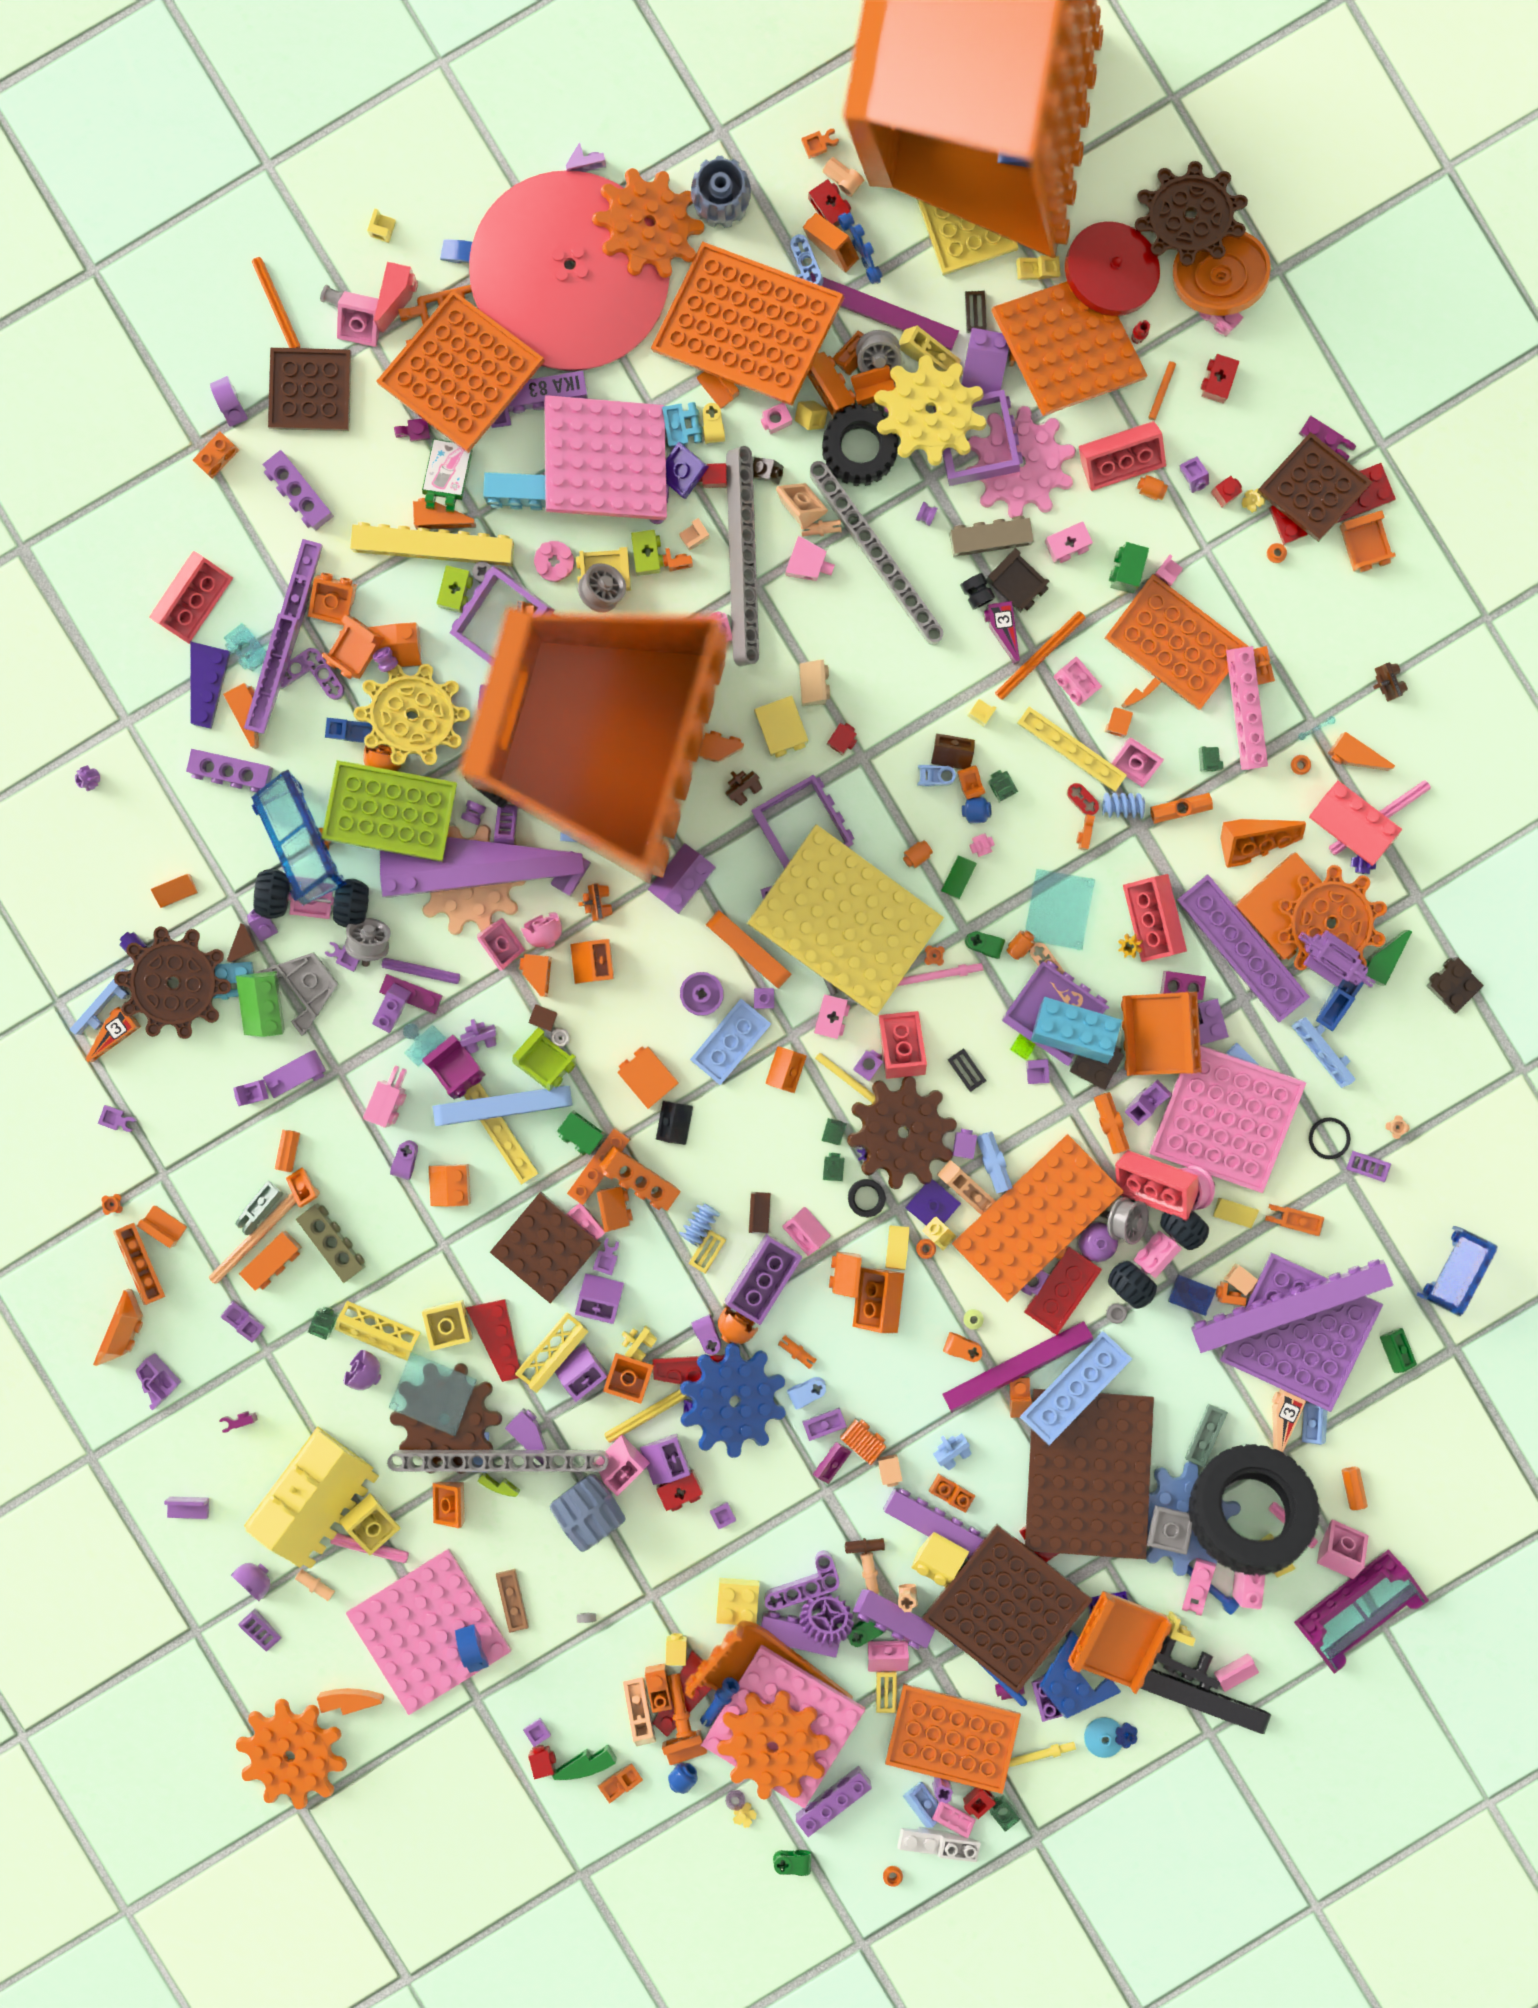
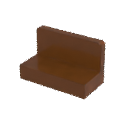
(953, 751)
(759, 1212)

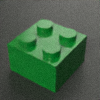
(1129, 567)
(581, 1133)

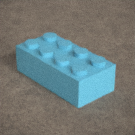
(514, 490)
(1076, 1030)

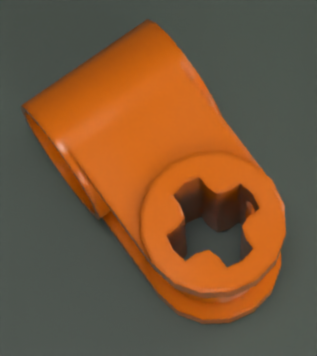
(958, 1347)

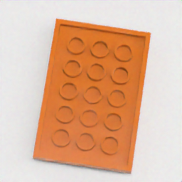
(1174, 641)
(952, 1738)

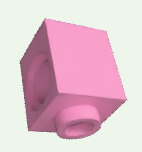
(780, 410)

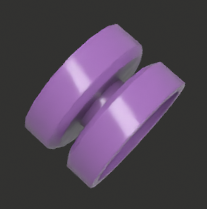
(695, 983)

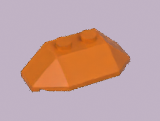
(121, 1330)

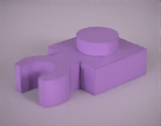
(344, 958)
(113, 1118)
(606, 1259)

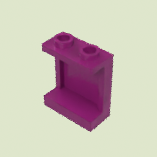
(454, 1067)

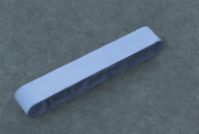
(502, 1106)

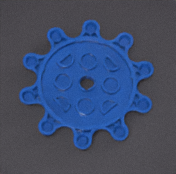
(713, 1394)

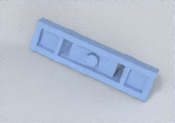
(89, 1017)
(1312, 1038)

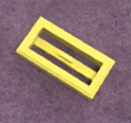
(698, 1266)
(886, 1675)

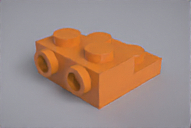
(331, 598)

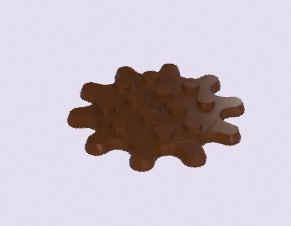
(1191, 193)
(150, 982)
(881, 1136)
(470, 1431)

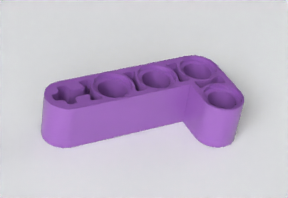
(800, 1585)

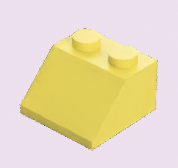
(369, 1524)
(939, 1559)

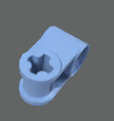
(934, 775)
(803, 1393)

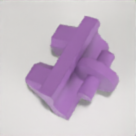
(476, 1033)

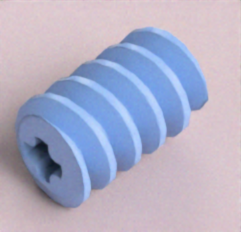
(1123, 804)
(700, 1223)

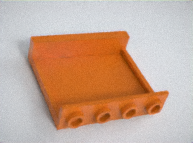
(1262, 902)
(1161, 1033)
(1120, 1641)

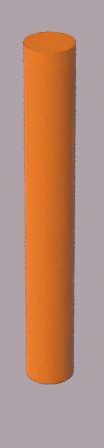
(1162, 390)

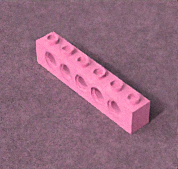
(1247, 708)

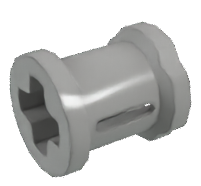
(330, 295)

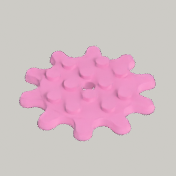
(1042, 461)

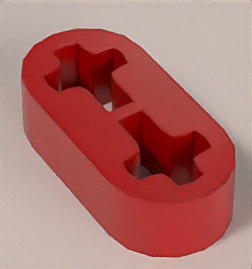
(1085, 796)

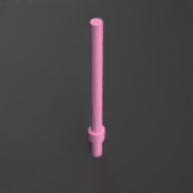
(961, 970)

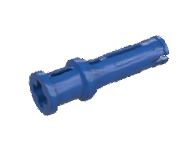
(722, 1697)

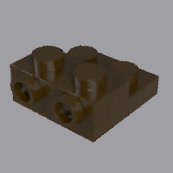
(1454, 984)
(1096, 1071)

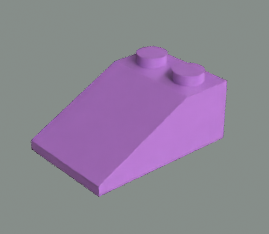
(985, 360)

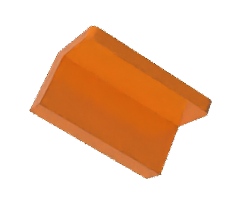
(870, 382)
(719, 389)
(785, 1069)
(162, 1226)
(684, 1748)

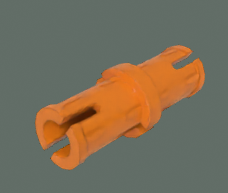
(797, 1351)

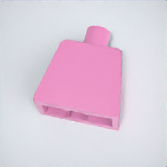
(808, 561)

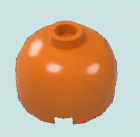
(380, 758)
(735, 1327)

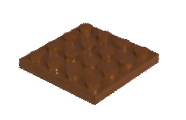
(309, 389)
(1314, 487)
(545, 1247)

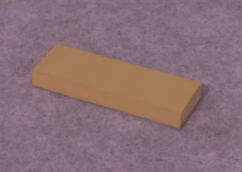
(512, 1600)

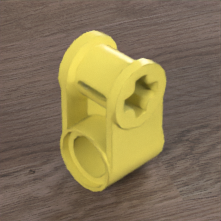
(713, 427)

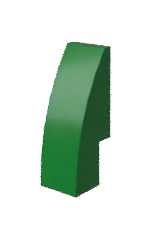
(586, 1764)

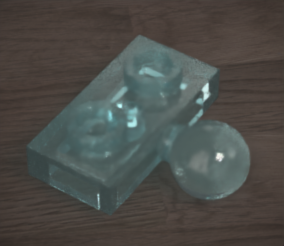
(423, 1043)

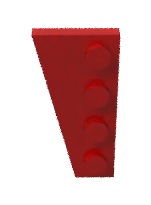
(496, 1333)
(679, 1369)
(664, 1719)

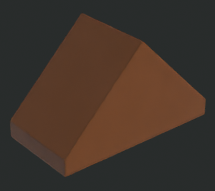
(243, 944)

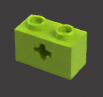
(641, 541)
(451, 578)

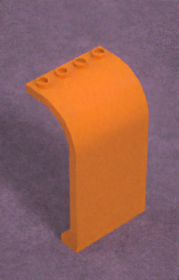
(737, 1652)

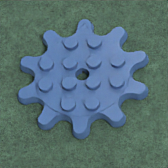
(1175, 1494)

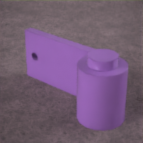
(295, 1073)

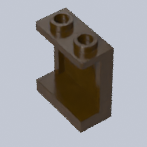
(1018, 581)

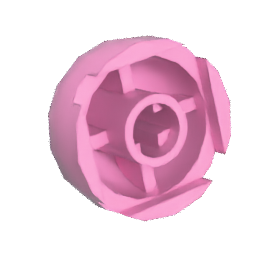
(543, 931)

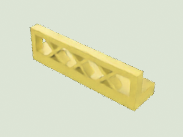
(374, 1334)
(555, 1358)

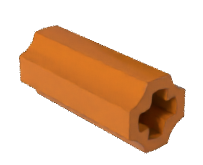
(287, 1150)
(1354, 1488)

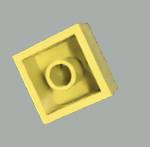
(447, 1325)
(737, 1601)

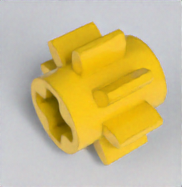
(1131, 940)

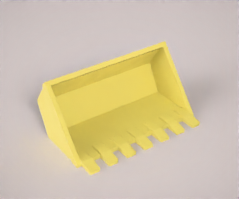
(310, 1499)

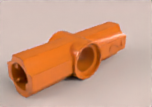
(1193, 806)
(1111, 1122)

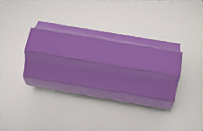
(942, 1790)

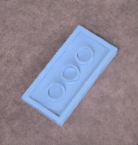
(730, 1041)

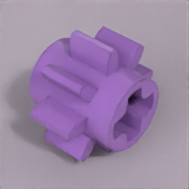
(87, 778)

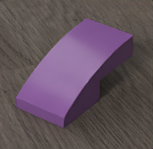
(242, 1321)

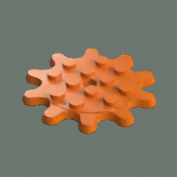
(645, 243)
(1332, 899)
(775, 1724)
(295, 1734)

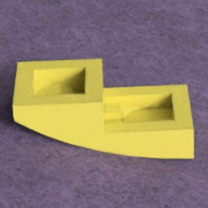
(1038, 268)
(897, 1247)

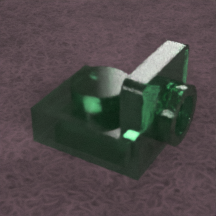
(833, 1167)

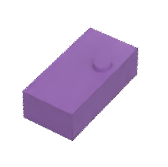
(763, 1279)

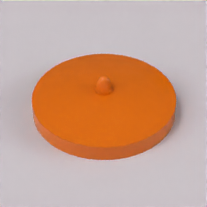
(1227, 283)

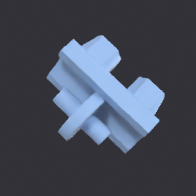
(951, 1448)

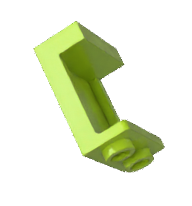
(543, 1060)

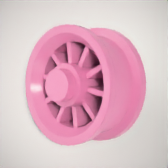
(1206, 1187)

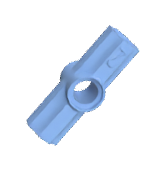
(994, 1162)

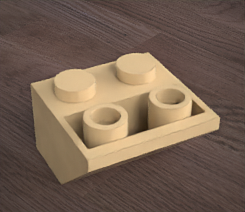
(813, 683)

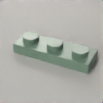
(1206, 1435)

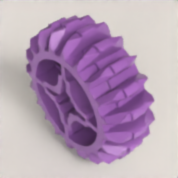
(831, 1614)

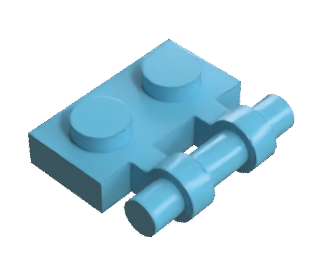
(675, 424)
(228, 972)

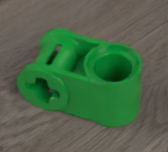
(988, 944)
(865, 1631)
(795, 1862)

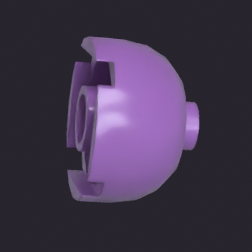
(1096, 1242)
(364, 1371)
(253, 1579)

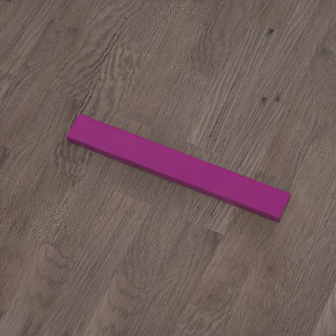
(890, 314)
(1017, 1366)

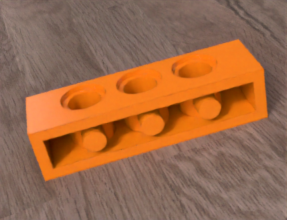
(617, 1159)
(593, 1172)
(138, 1263)

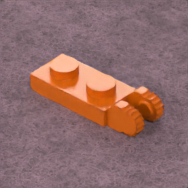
(1297, 1220)

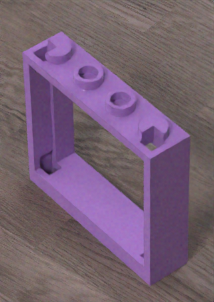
(991, 470)
(478, 598)
(827, 802)

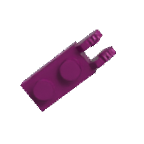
(1327, 435)

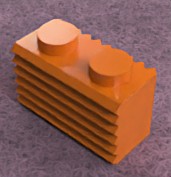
(863, 1441)

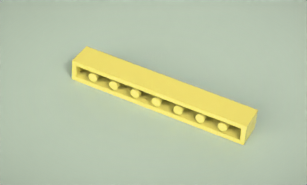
(432, 545)

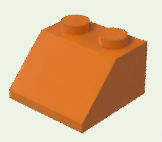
(537, 972)
(449, 1185)
(614, 1208)
(846, 1274)
(628, 1378)

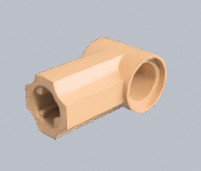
(847, 179)
(907, 1597)

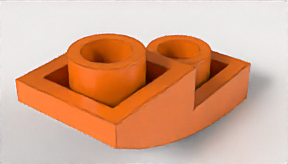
(952, 1493)

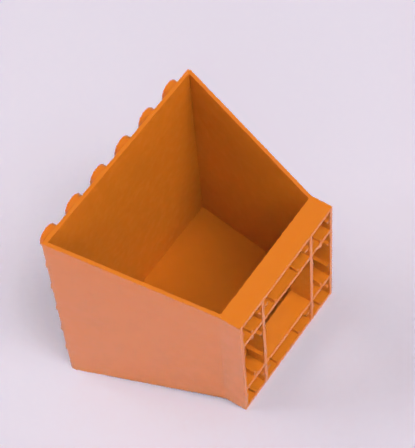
(960, 81)
(598, 725)

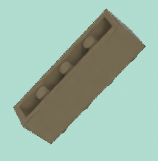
(991, 537)

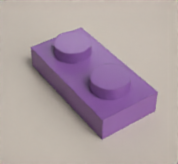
(824, 1424)

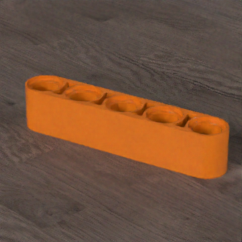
(748, 949)

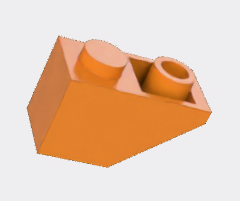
(719, 748)
(658, 1688)

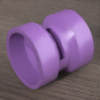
(470, 816)

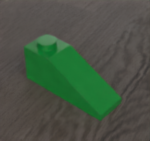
(1384, 960)

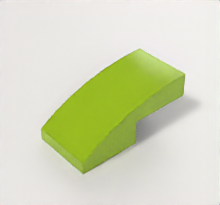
(504, 1488)

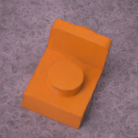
(680, 561)
(1231, 1298)

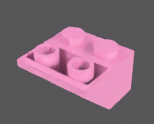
(623, 1465)

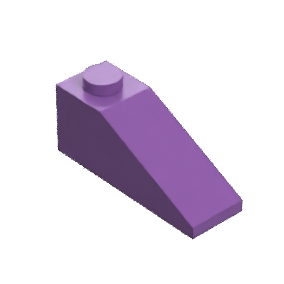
(527, 1432)

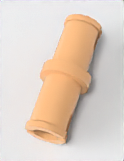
(821, 528)
(869, 1572)
(314, 1585)

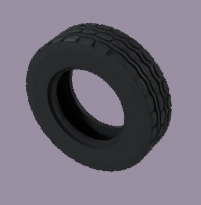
(1277, 1472)

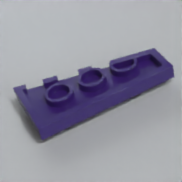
(207, 676)

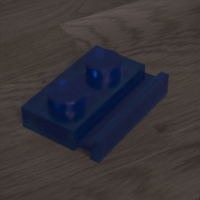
(1191, 1295)

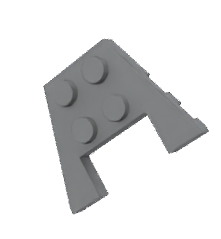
(310, 983)

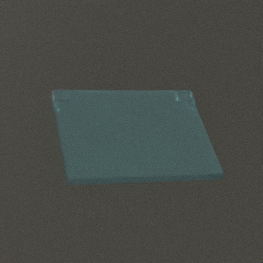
(1059, 908)
(432, 1393)

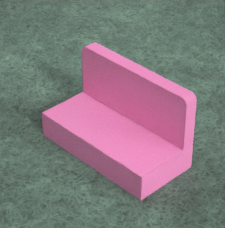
(806, 1231)
(888, 1656)
(1236, 1672)

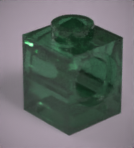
(1002, 785)
(323, 1323)
(1010, 1818)

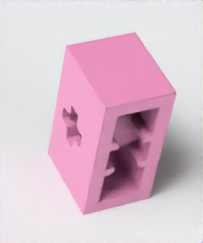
(1077, 534)
(823, 1023)

